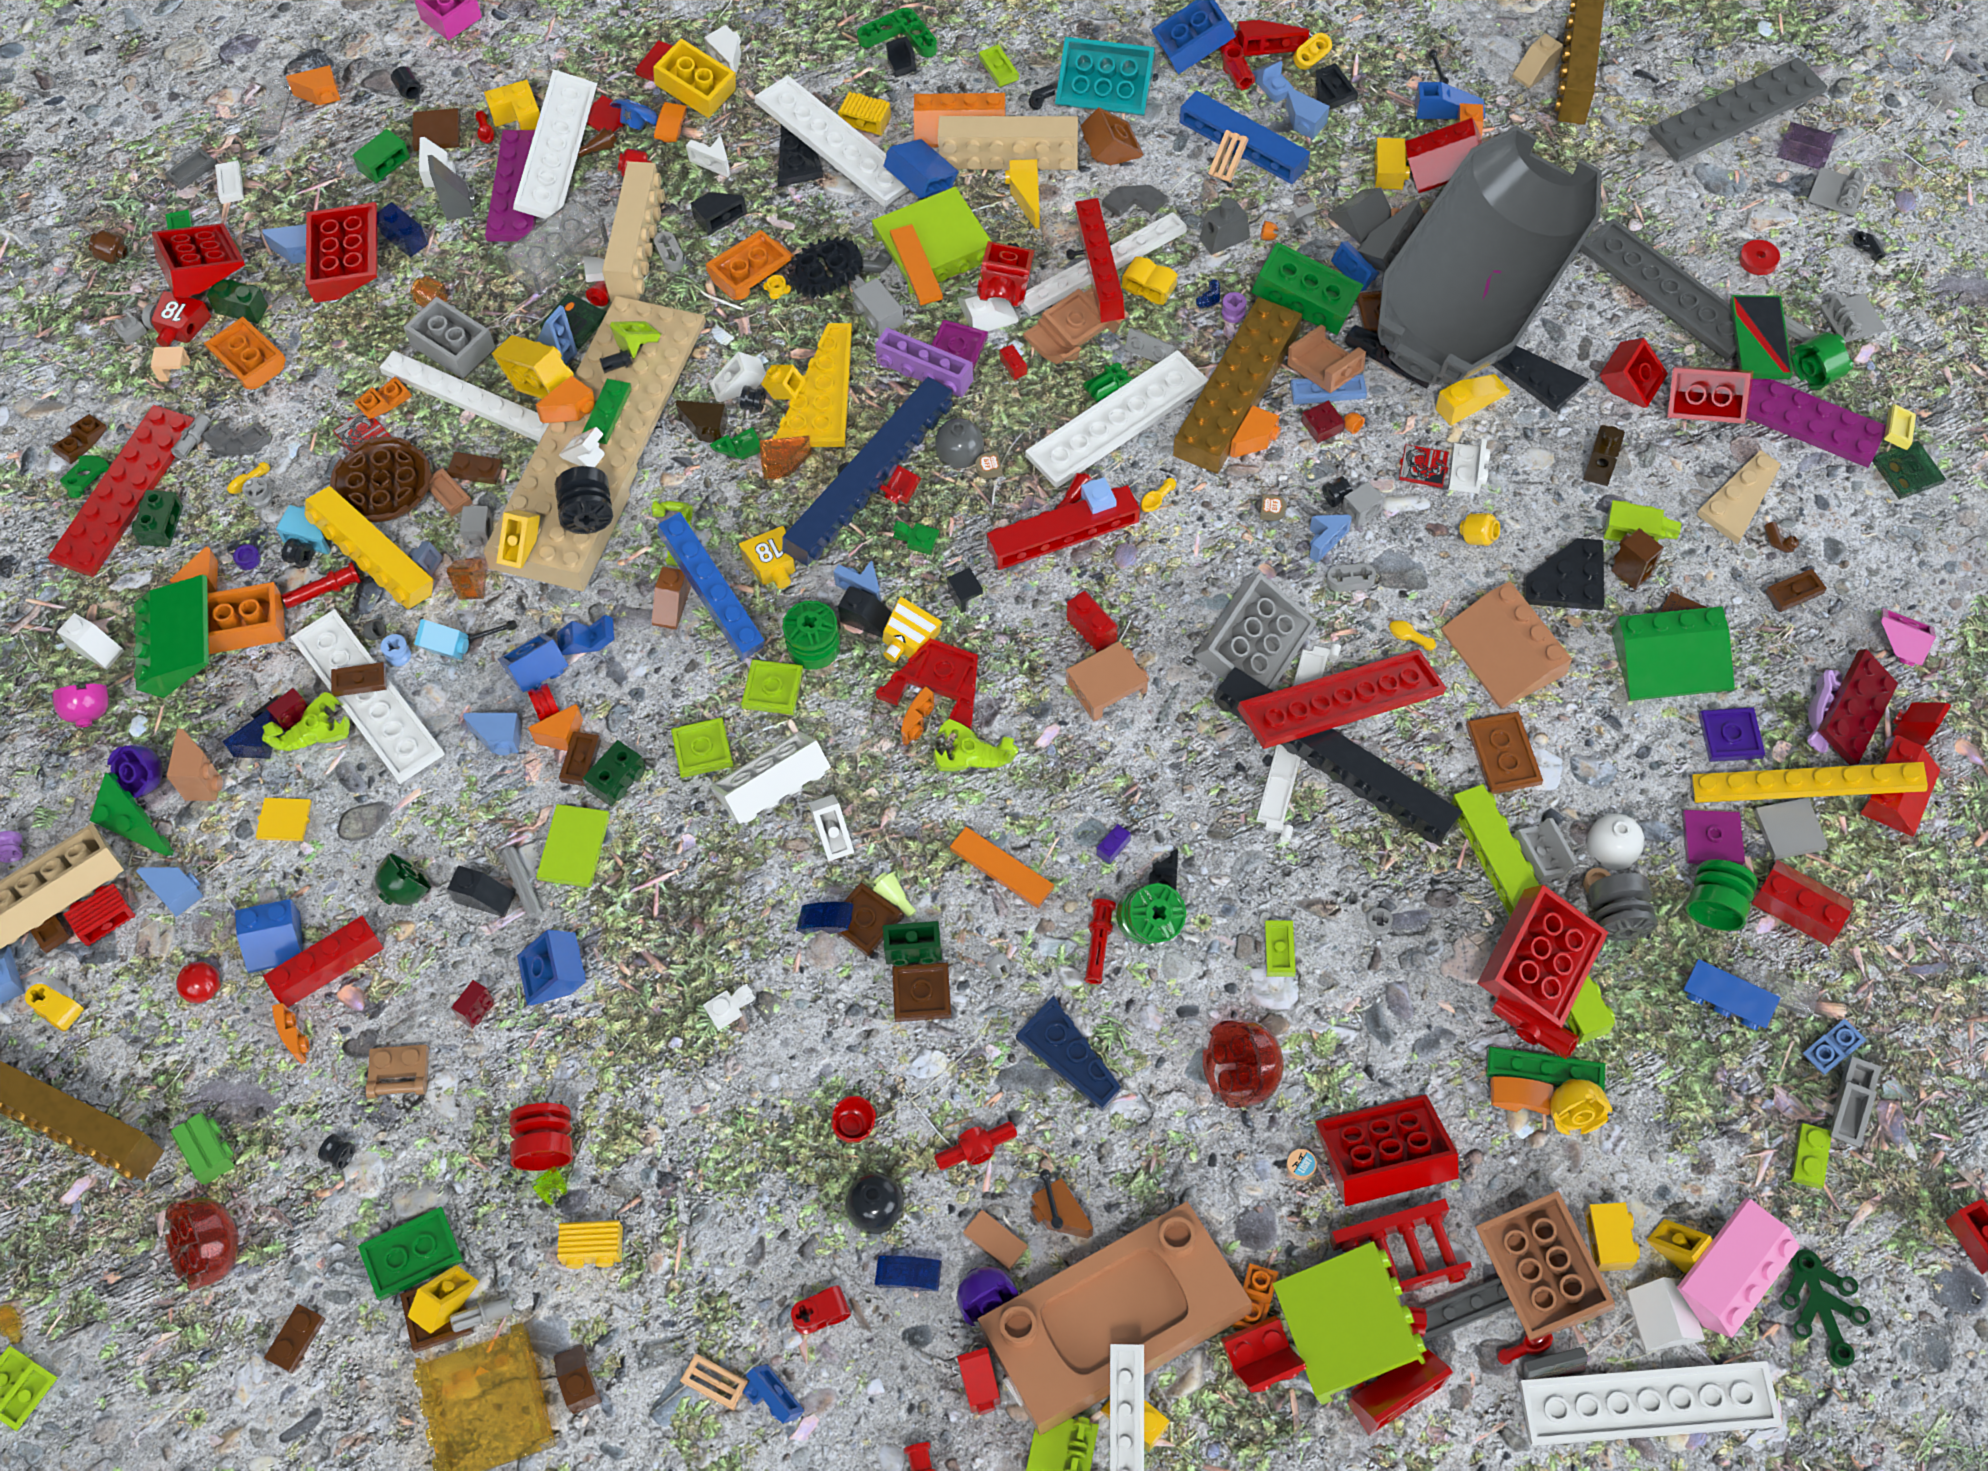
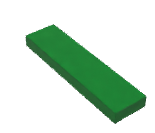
(1542, 1067)

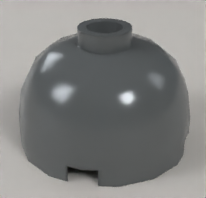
(959, 443)

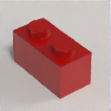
(1013, 362)

